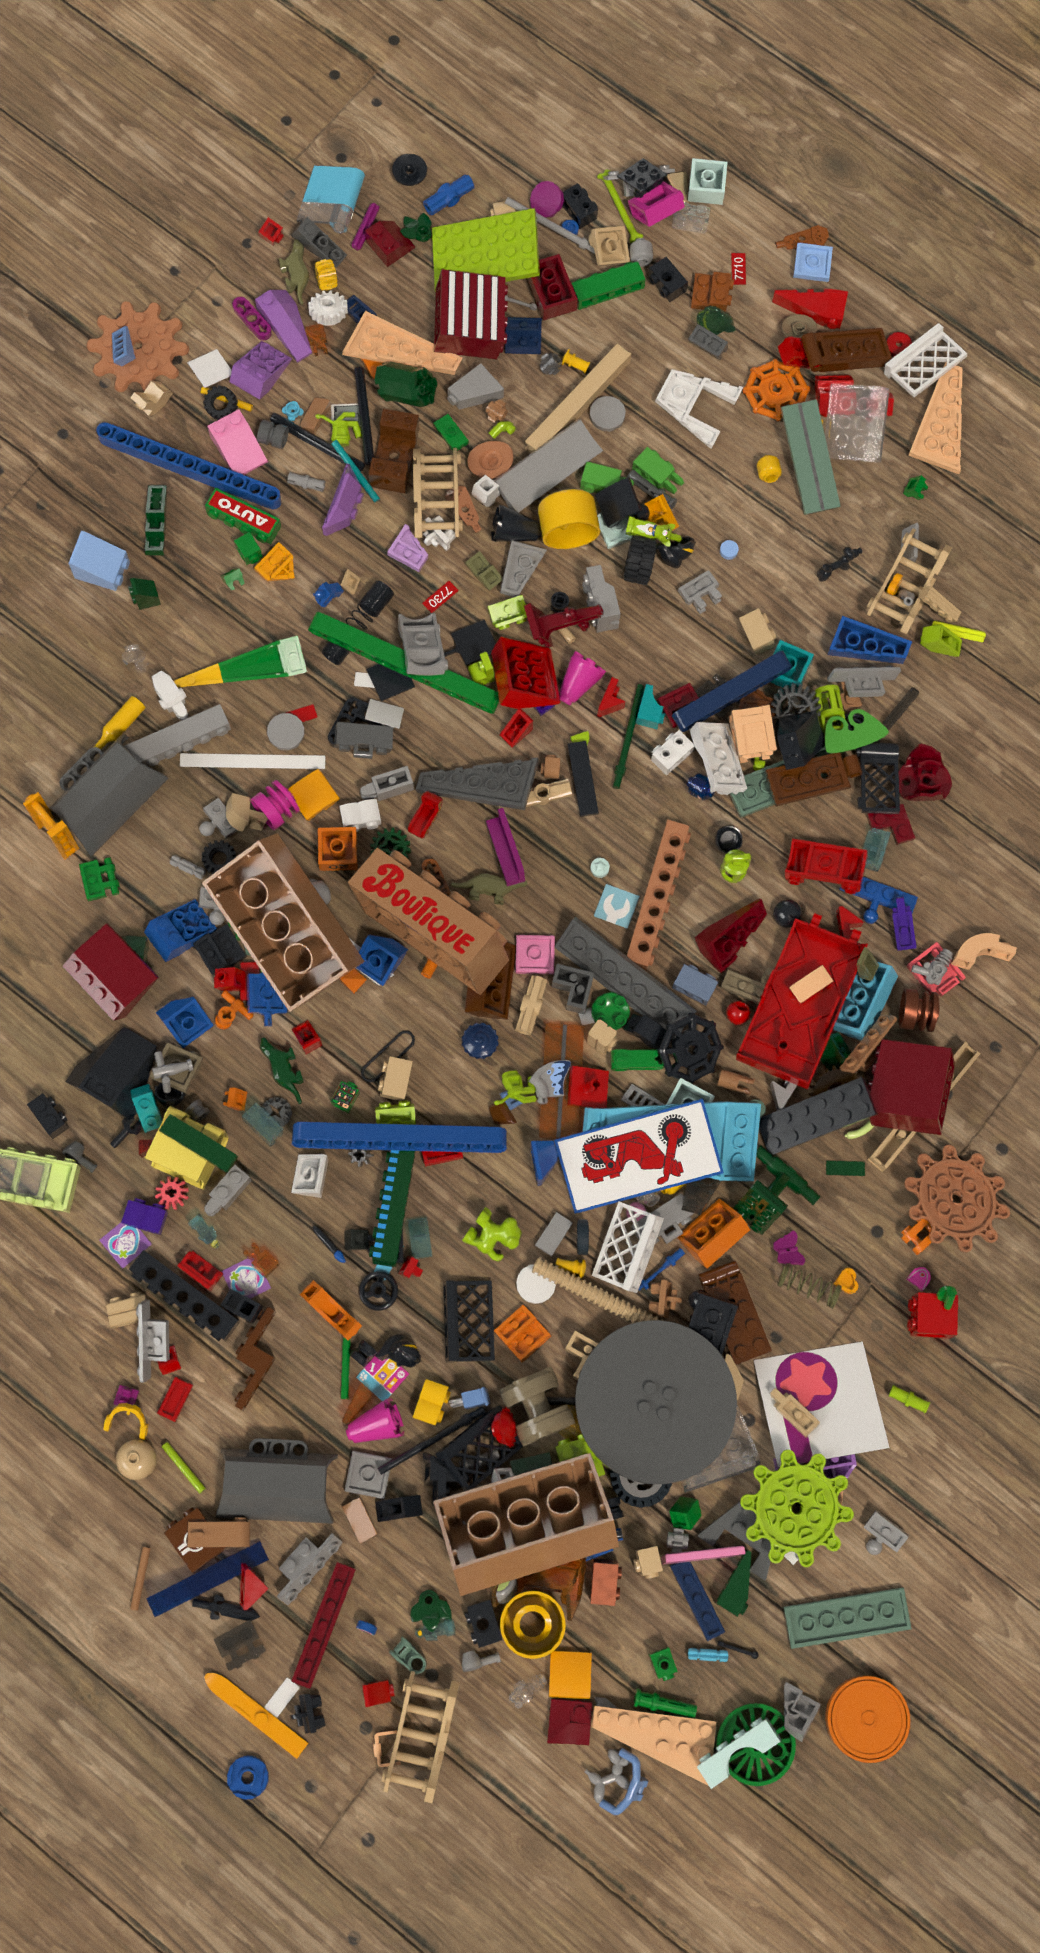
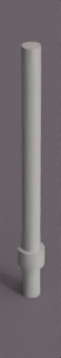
(583, 243)

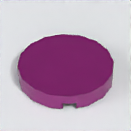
(547, 199)

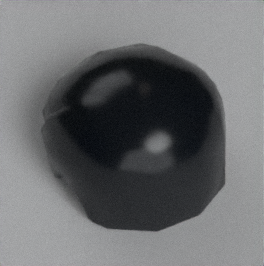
(728, 839)
(786, 912)
(169, 1099)

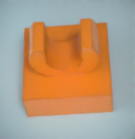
(236, 1099)

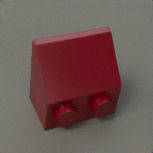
(388, 242)

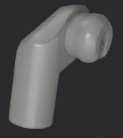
(907, 596)

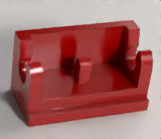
(200, 1270)

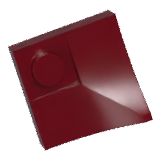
(569, 1722)

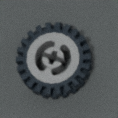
(637, 1498)

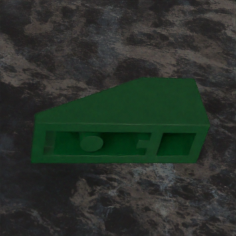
(736, 1590)

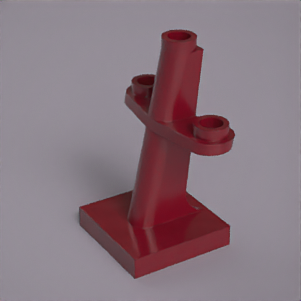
(544, 625)

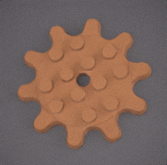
(151, 359)
(976, 1195)

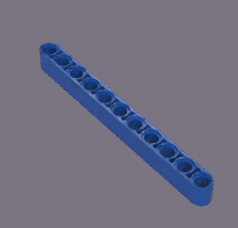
(183, 459)
(399, 1137)

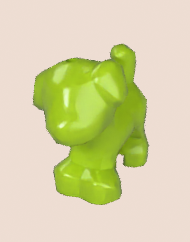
(507, 1234)

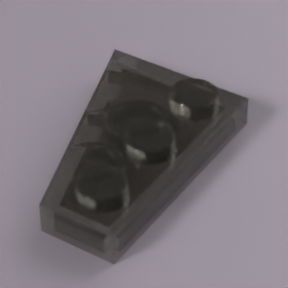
(698, 1194)

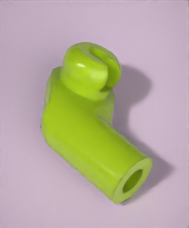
(503, 426)

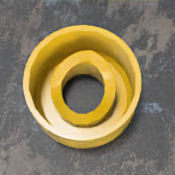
(568, 519)
(552, 1633)

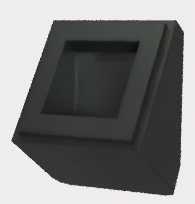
(356, 1239)

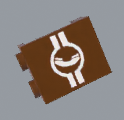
(177, 1534)

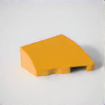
(660, 512)

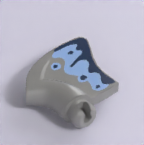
(550, 1080)

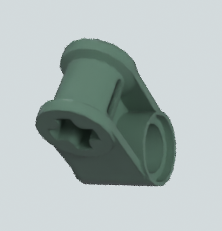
(408, 1655)

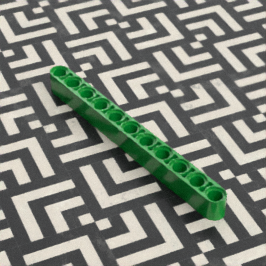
(394, 659)

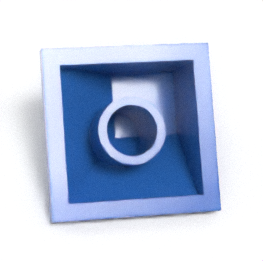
(380, 957)
(185, 1020)
(544, 1159)

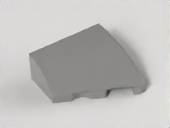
(798, 1711)

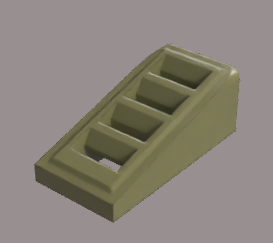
(867, 965)

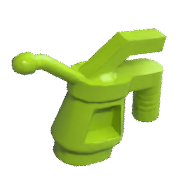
(340, 428)
(513, 1084)

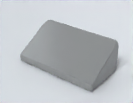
(911, 552)

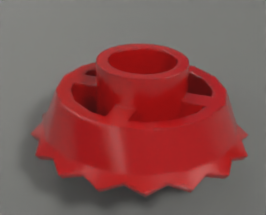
(504, 1427)

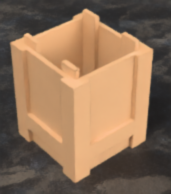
(753, 733)

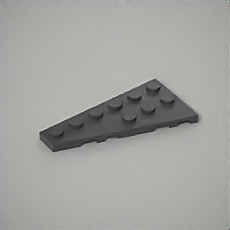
(489, 784)

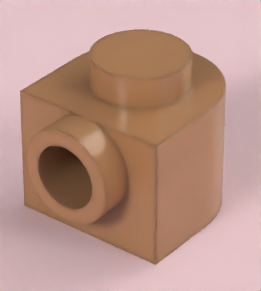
(551, 767)

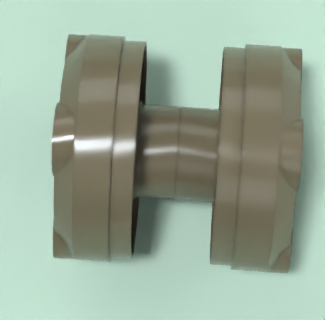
(531, 1392)

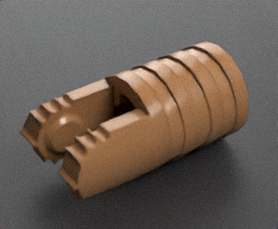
(730, 1081)

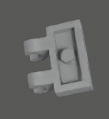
(699, 587)

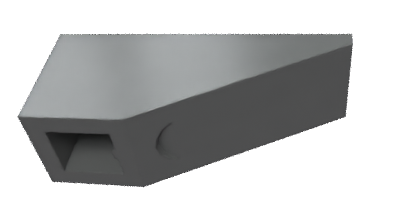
(318, 242)

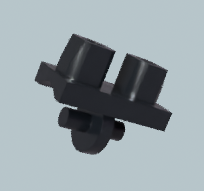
(310, 1722)

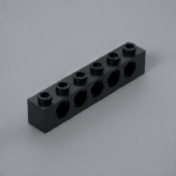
(146, 1262)

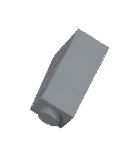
(475, 389)

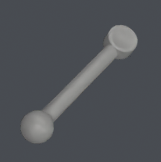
(532, 306)

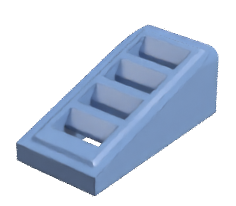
(128, 352)

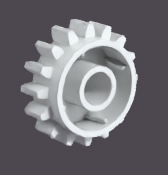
(328, 308)

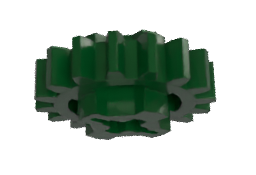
(399, 845)

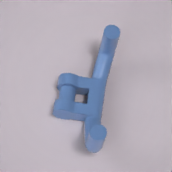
(635, 1789)

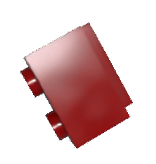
(822, 389)

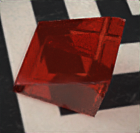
(144, 1146)

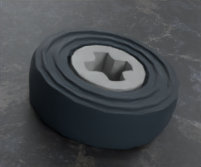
(582, 1237)

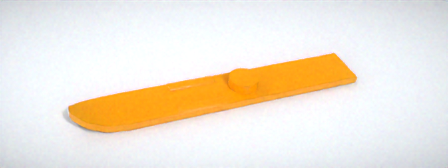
(256, 1714)

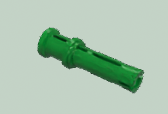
(656, 1702)

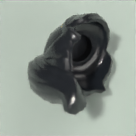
(677, 551)
(400, 1351)

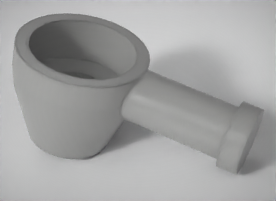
(472, 1661)

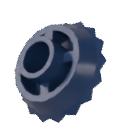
(480, 1040)

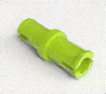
(909, 1399)

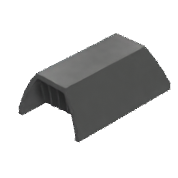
(105, 793)
(275, 1485)

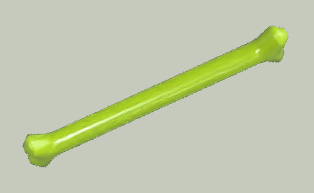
(633, 233)

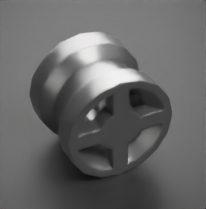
(197, 1111)

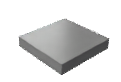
(364, 1476)

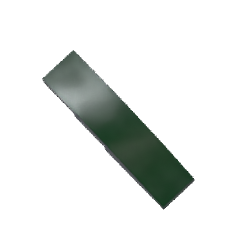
(156, 519)
(198, 1143)

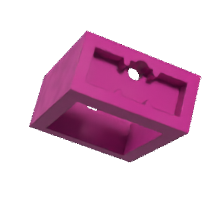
(657, 204)

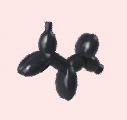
(843, 563)

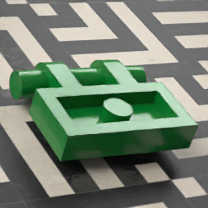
(93, 881)

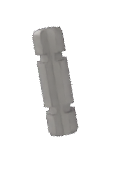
(187, 866)

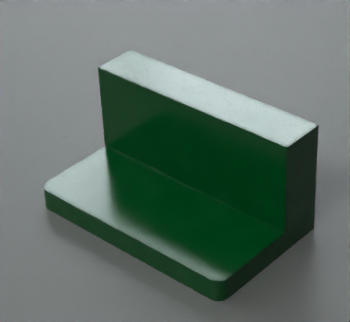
(835, 1052)

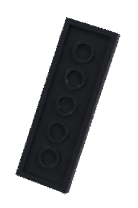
(817, 1116)

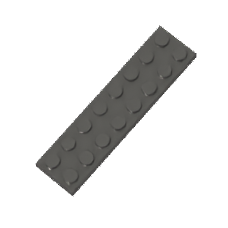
(621, 975)

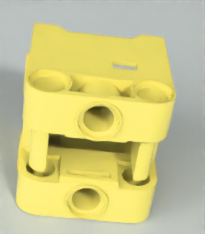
(177, 1160)

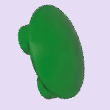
(611, 1009)

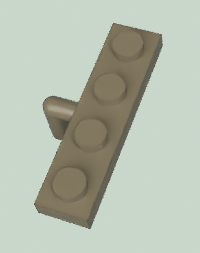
(744, 986)

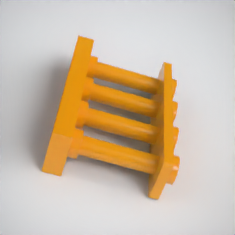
(57, 831)

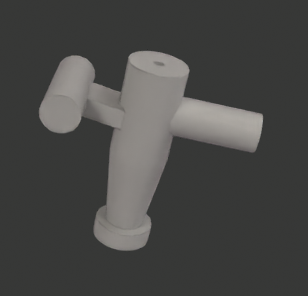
(168, 1070)

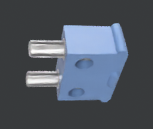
(472, 1399)

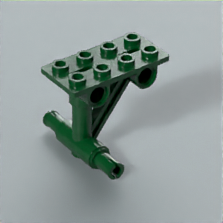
(760, 1204)

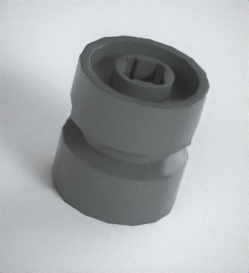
(272, 434)

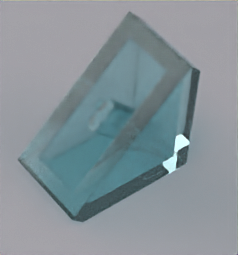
(420, 1238)

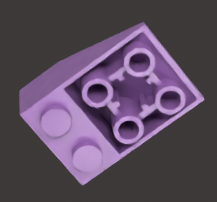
(259, 369)

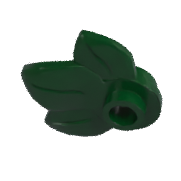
(416, 228)
(430, 1613)

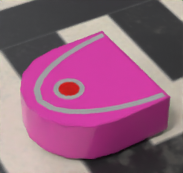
(919, 1277)

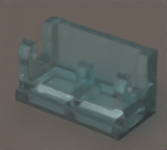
(876, 845)
(262, 1124)

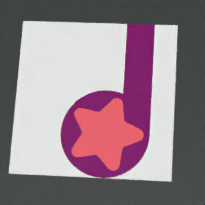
(835, 1390)

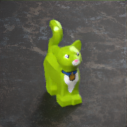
(652, 530)

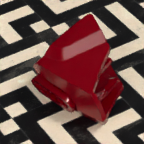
(924, 765)

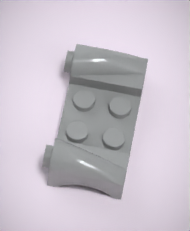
(422, 645)

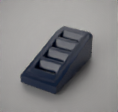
(352, 312)

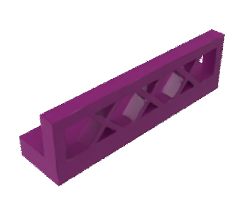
(506, 849)

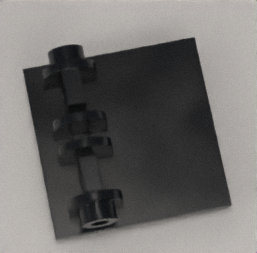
(642, 177)

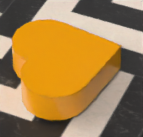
(894, 584)
(847, 1281)

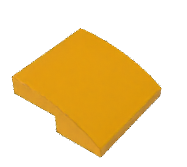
(313, 794)
(570, 1674)

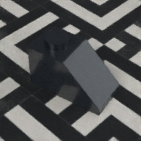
(399, 1508)

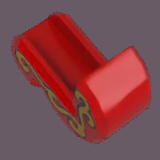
(425, 814)

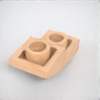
(811, 984)

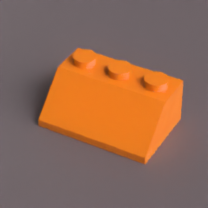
(713, 1233)

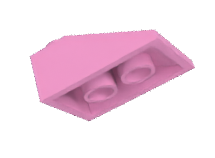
(237, 443)

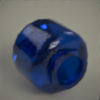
(699, 787)

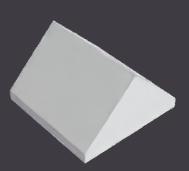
(310, 1175)

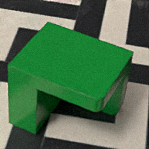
(685, 1513)

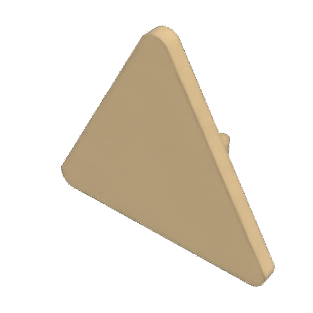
(680, 182)

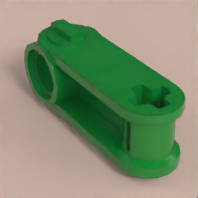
(635, 1060)

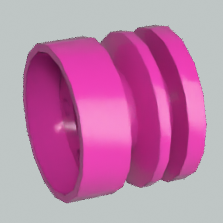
(275, 804)

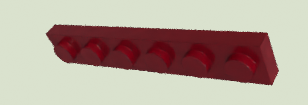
(323, 1625)

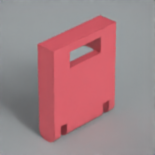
(948, 980)

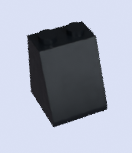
(800, 738)

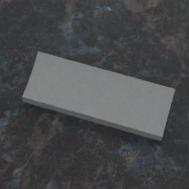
(547, 466)

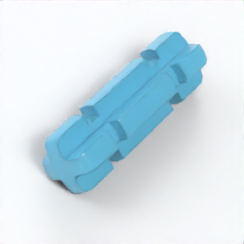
(708, 1654)

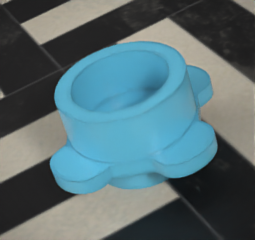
(292, 406)

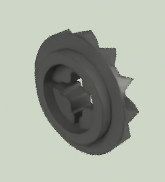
(285, 1111)

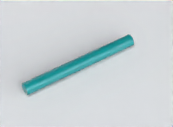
(362, 480)

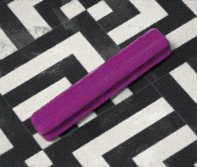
(366, 223)

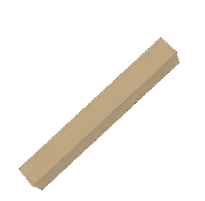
(580, 397)
(897, 1139)

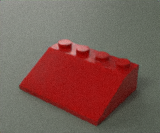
(524, 674)

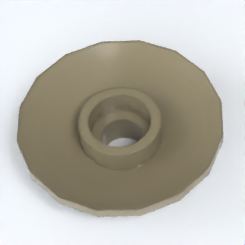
(798, 325)

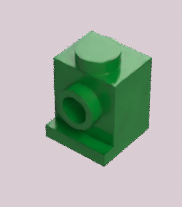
(657, 1658)

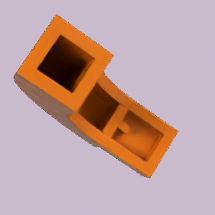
(330, 1310)

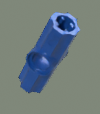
(448, 194)

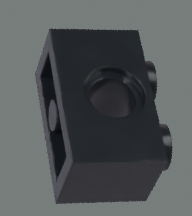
(666, 270)
(489, 1635)

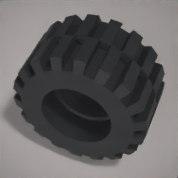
(640, 560)

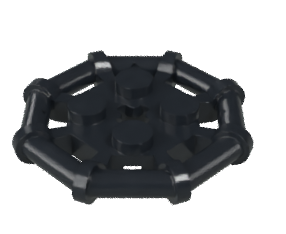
(683, 1041)

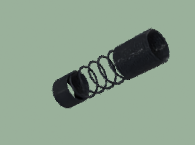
(372, 603)

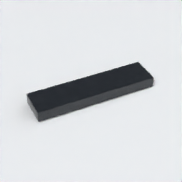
(583, 778)

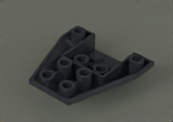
(115, 1070)

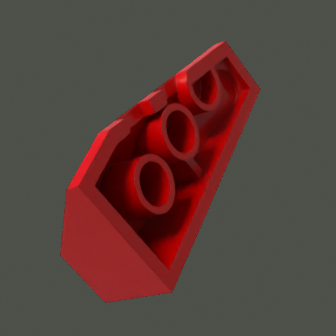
(823, 307)

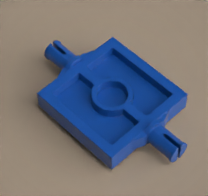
(263, 998)

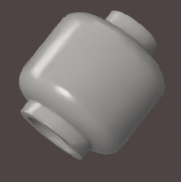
(641, 251)

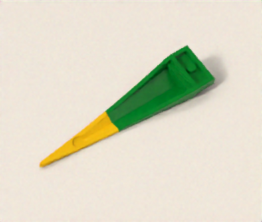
(272, 660)

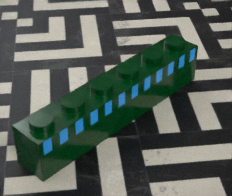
(393, 1208)

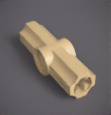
(554, 790)
(531, 1005)

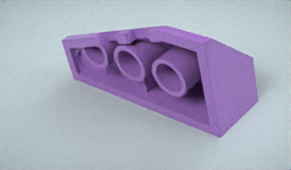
(285, 321)

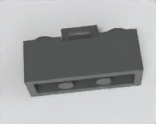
(363, 736)

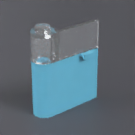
(332, 196)

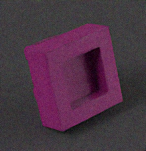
(126, 1395)

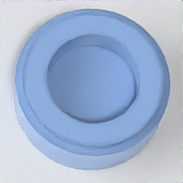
(729, 549)

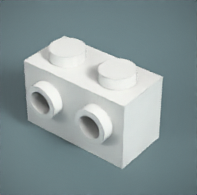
(672, 752)

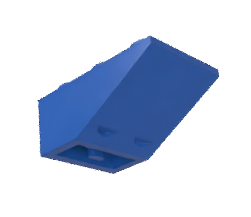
(178, 929)

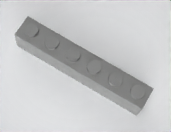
(180, 736)

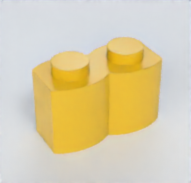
(431, 1402)

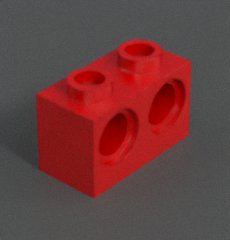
(793, 353)

